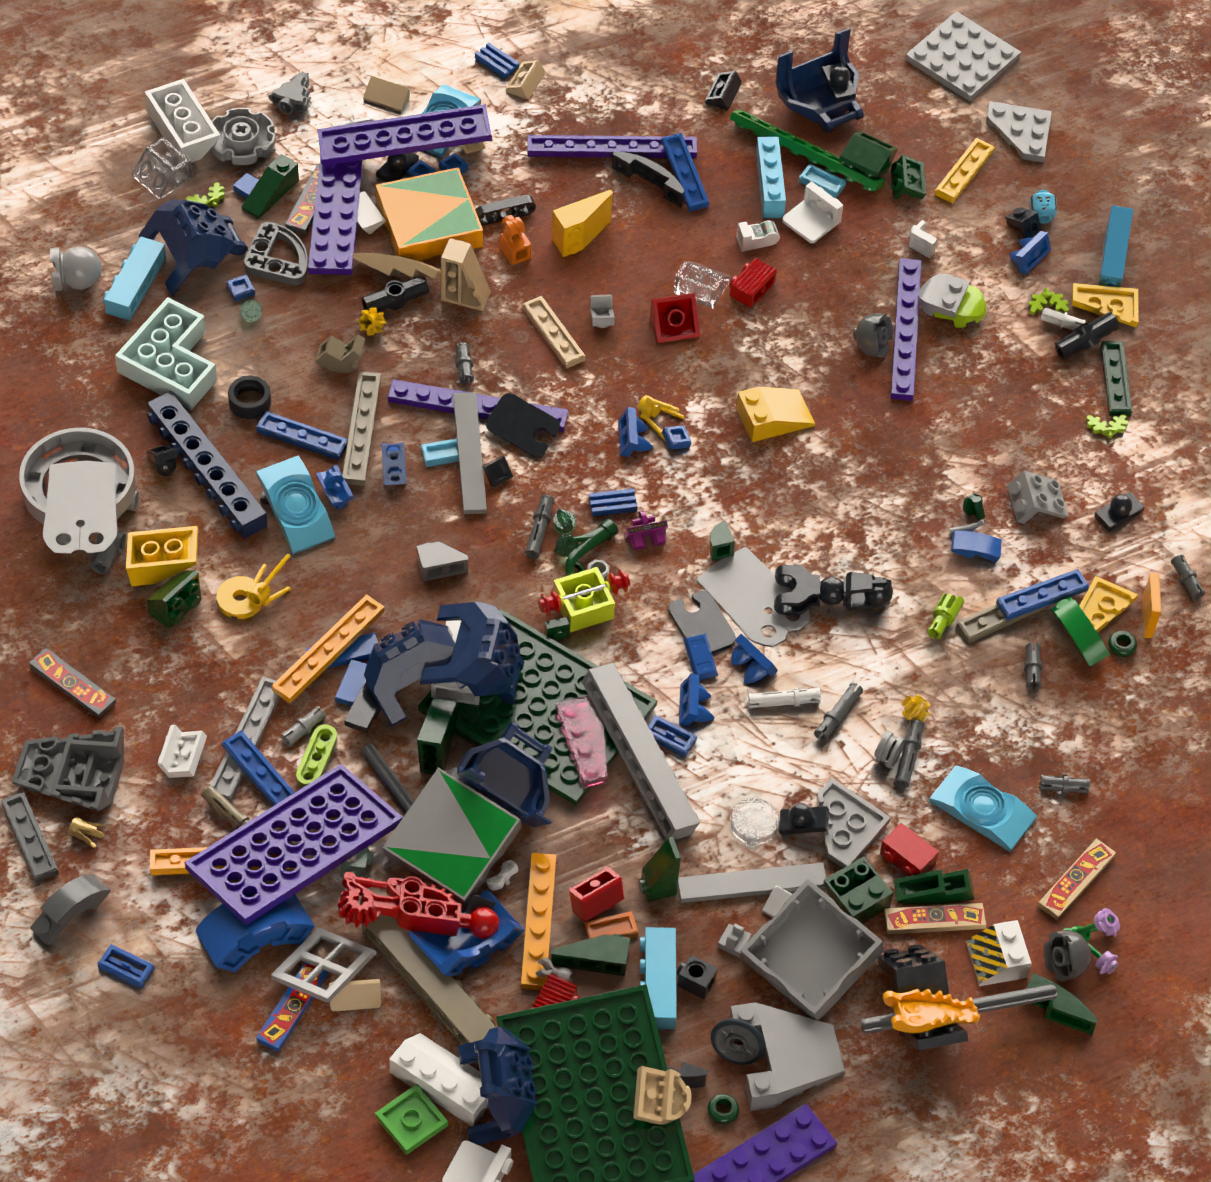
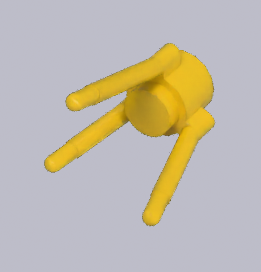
(651, 407)
(259, 593)

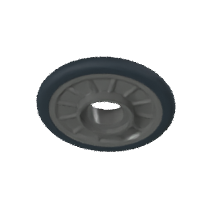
(752, 1039)

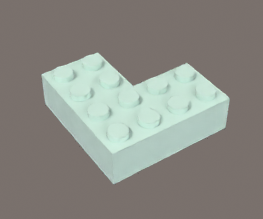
(161, 354)

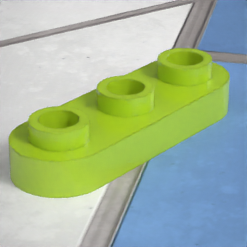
(316, 749)

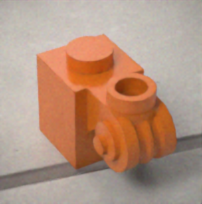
(513, 241)

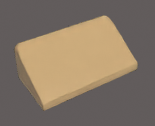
(526, 79)
(387, 94)
(358, 995)

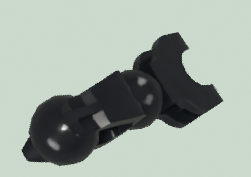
(857, 591)

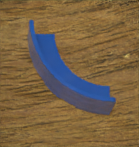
(233, 942)
(458, 952)

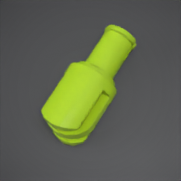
(945, 614)

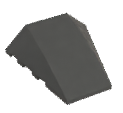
(74, 767)

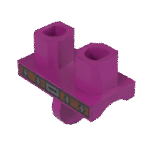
(636, 534)

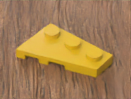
(1105, 299)
(1105, 602)

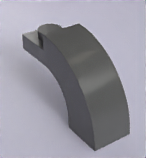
(66, 903)

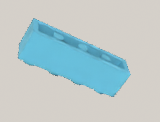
(770, 177)
(134, 278)
(660, 973)

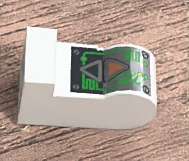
(757, 235)

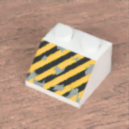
(999, 954)

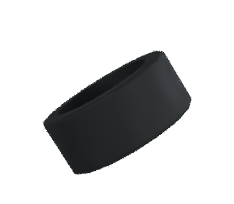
(249, 383)

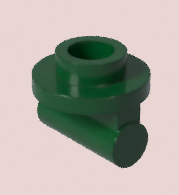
(974, 505)

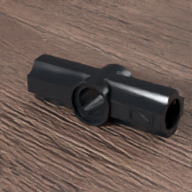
(396, 294)
(1086, 335)

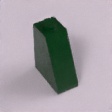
(436, 735)

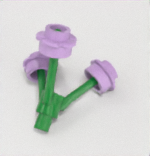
(1109, 924)

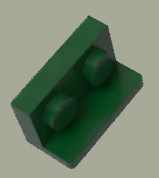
(908, 178)

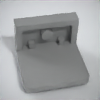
(1036, 493)

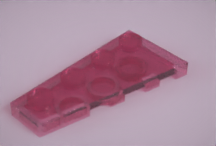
(585, 738)

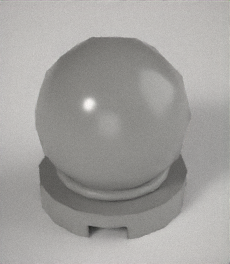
(75, 268)

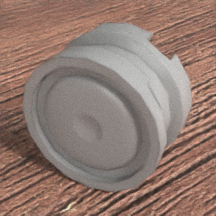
(889, 749)

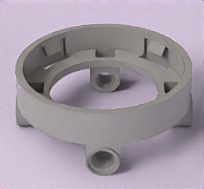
(85, 445)

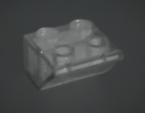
(162, 168)
(702, 280)

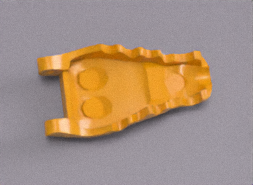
(924, 1011)

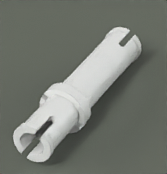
(779, 698)

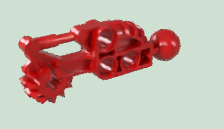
(413, 907)

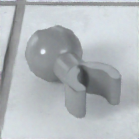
(562, 973)

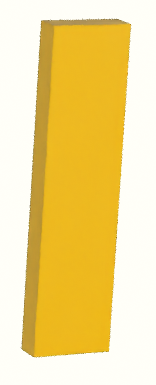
(964, 170)

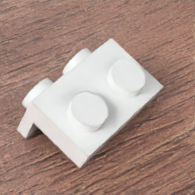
(181, 752)

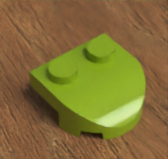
(971, 308)

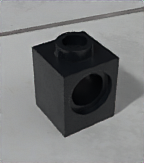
(696, 986)

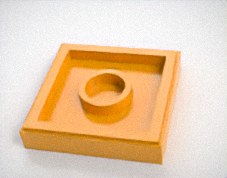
(1151, 605)

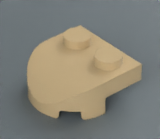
(660, 1096)

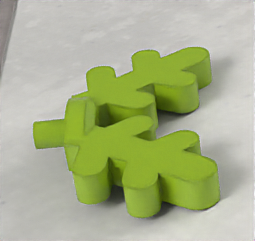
(215, 194)
(1040, 300)
(1117, 425)

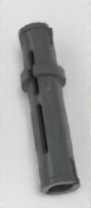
(541, 519)
(833, 718)
(908, 757)

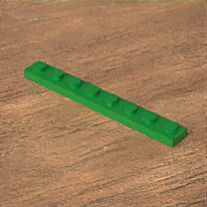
(798, 146)

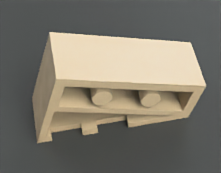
(462, 276)

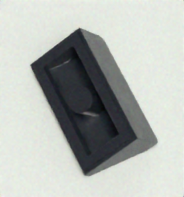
(724, 90)

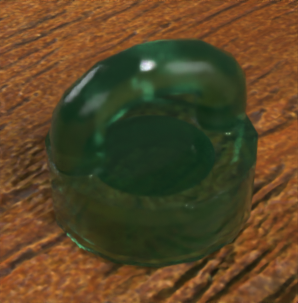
(251, 310)
(564, 521)
(564, 545)

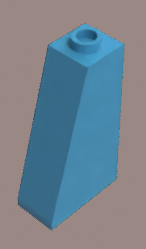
(1115, 246)

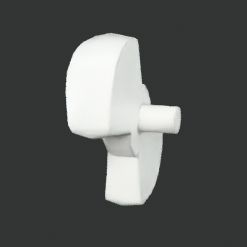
(508, 869)

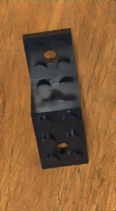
(921, 970)

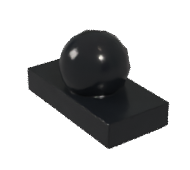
(839, 82)
(396, 166)
(163, 459)
(1119, 511)
(803, 819)

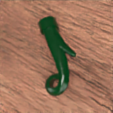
(589, 541)

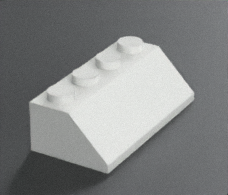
(181, 119)
(440, 1077)

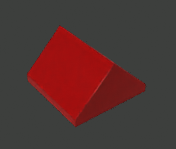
(674, 318)

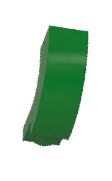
(1080, 630)

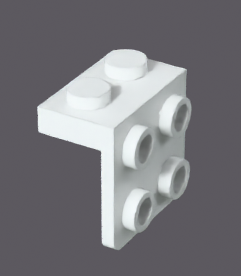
(815, 214)
(478, 1164)

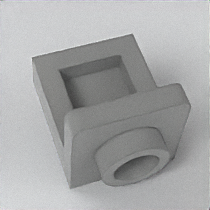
(602, 311)

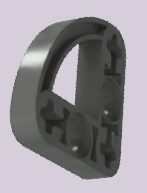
(263, 258)

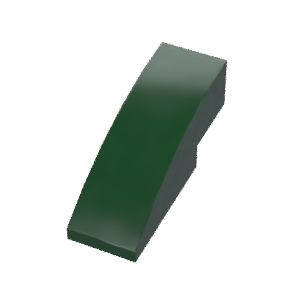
(935, 888)
(1065, 1008)

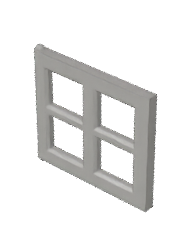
(302, 953)

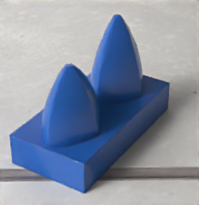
(1032, 253)
(628, 428)
(758, 667)
(690, 694)

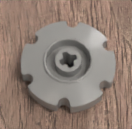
(243, 136)

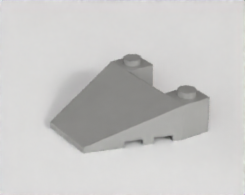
(796, 1052)

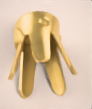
(80, 827)

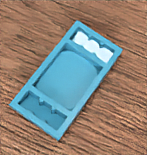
(445, 99)
(296, 504)
(983, 807)

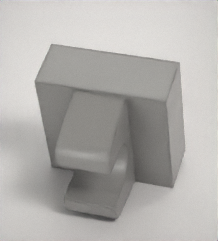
(734, 939)

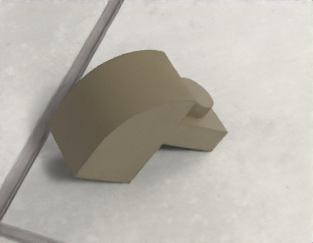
(340, 356)

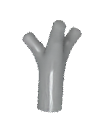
(971, 527)

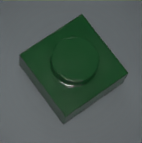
(557, 628)

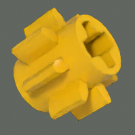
(371, 321)
(916, 708)

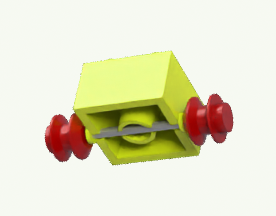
(584, 597)

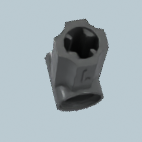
(103, 561)

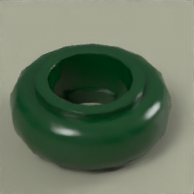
(1119, 650)
(726, 1100)

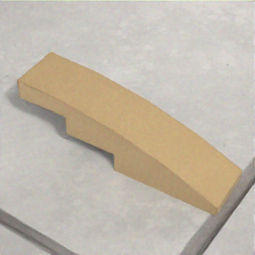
(392, 264)

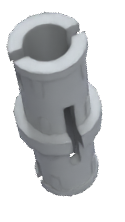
(303, 726)

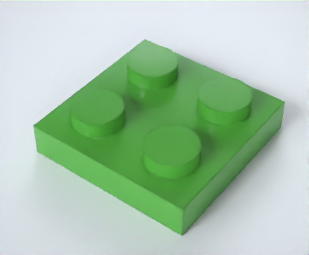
(411, 1119)

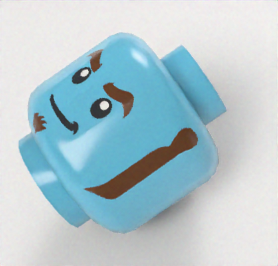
(1045, 204)

